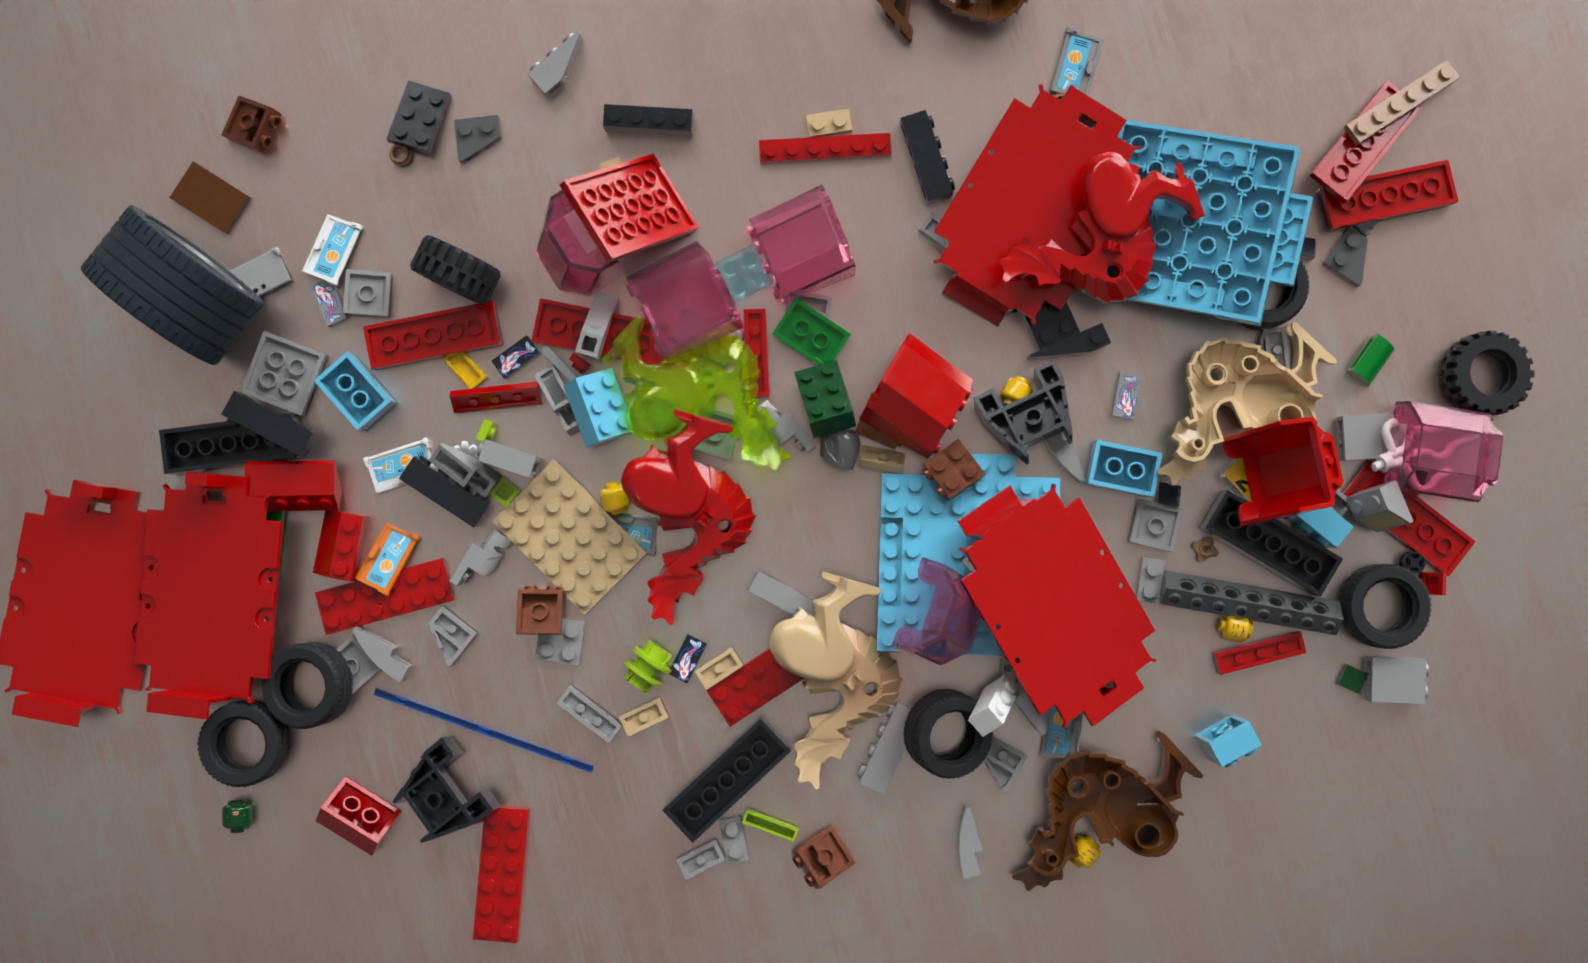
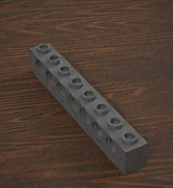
(1251, 602)

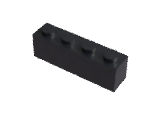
(648, 120)
(926, 157)
(269, 424)
(444, 491)

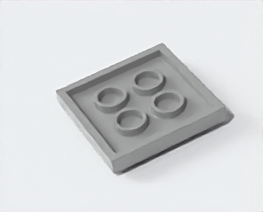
(283, 373)

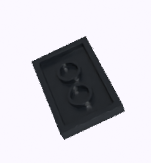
(418, 117)

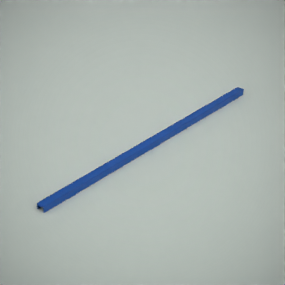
(483, 730)

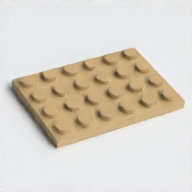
(569, 536)

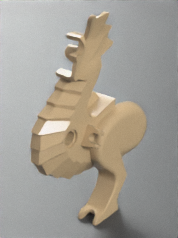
(1248, 383)
(834, 660)

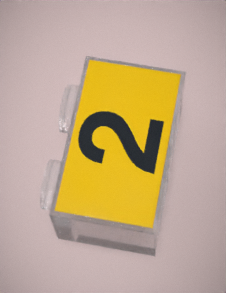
(1236, 479)

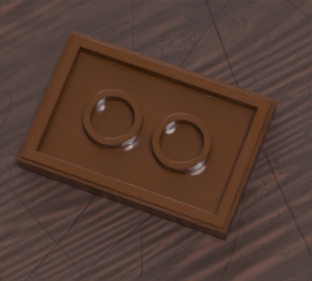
(209, 197)

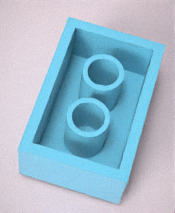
(355, 391)
(598, 407)
(1123, 468)
(1323, 526)
(1228, 741)

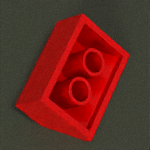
(341, 545)
(358, 816)

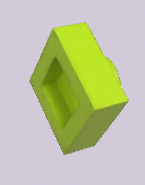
(486, 431)
(504, 492)

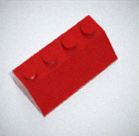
(296, 484)

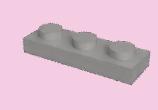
(589, 714)

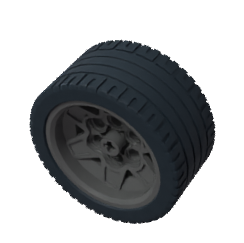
(171, 286)

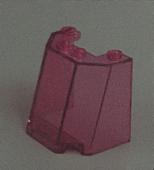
(802, 245)
(565, 257)
(684, 301)
(1447, 452)
(949, 622)

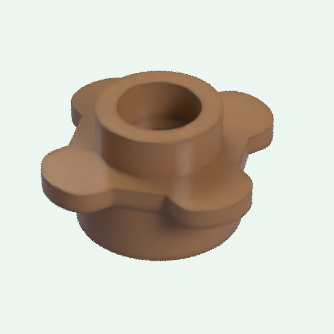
(1199, 548)

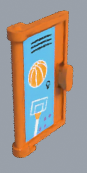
(389, 560)

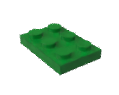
(811, 333)

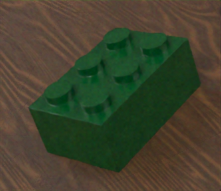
(825, 399)

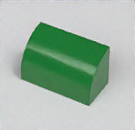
(1371, 359)

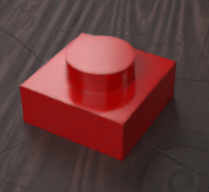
(580, 364)
(1434, 582)

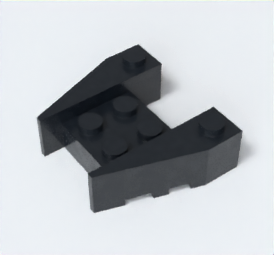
(1058, 333)
(1031, 417)
(438, 798)

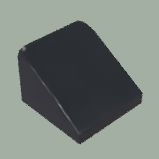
(1308, 249)
(1168, 494)

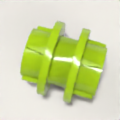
(647, 666)

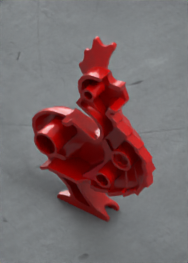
(1111, 227)
(687, 497)

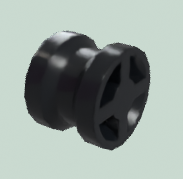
(1416, 561)

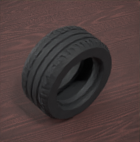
(1292, 302)
(1416, 606)
(336, 677)
(919, 727)
(213, 753)

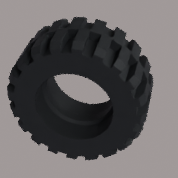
(455, 269)
(1512, 361)

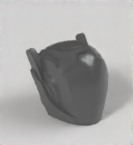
(841, 448)

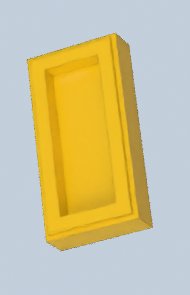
(465, 369)

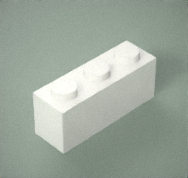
(993, 705)

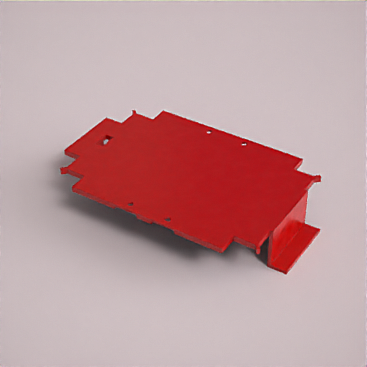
(1024, 191)
(207, 595)
(1056, 603)
(76, 605)

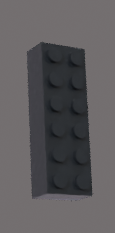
(215, 447)
(1273, 545)
(726, 779)

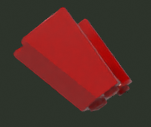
(918, 398)
(1288, 469)

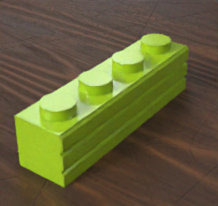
(770, 825)

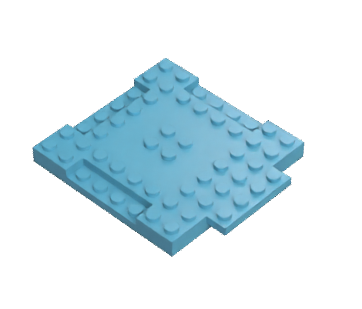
(1249, 224)
(925, 525)

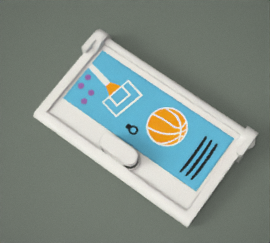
(334, 251)
(389, 465)

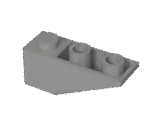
(554, 69)
(596, 326)

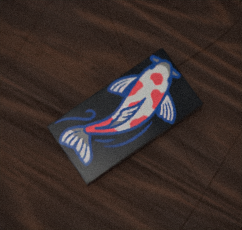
(515, 357)
(687, 658)

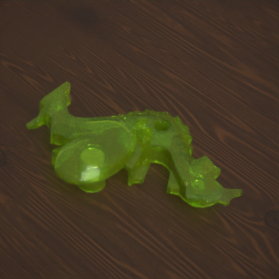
(693, 386)

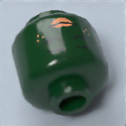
(237, 816)

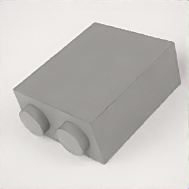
(1362, 437)
(509, 459)
(1396, 680)

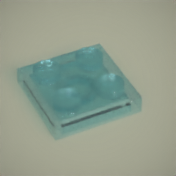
(744, 273)

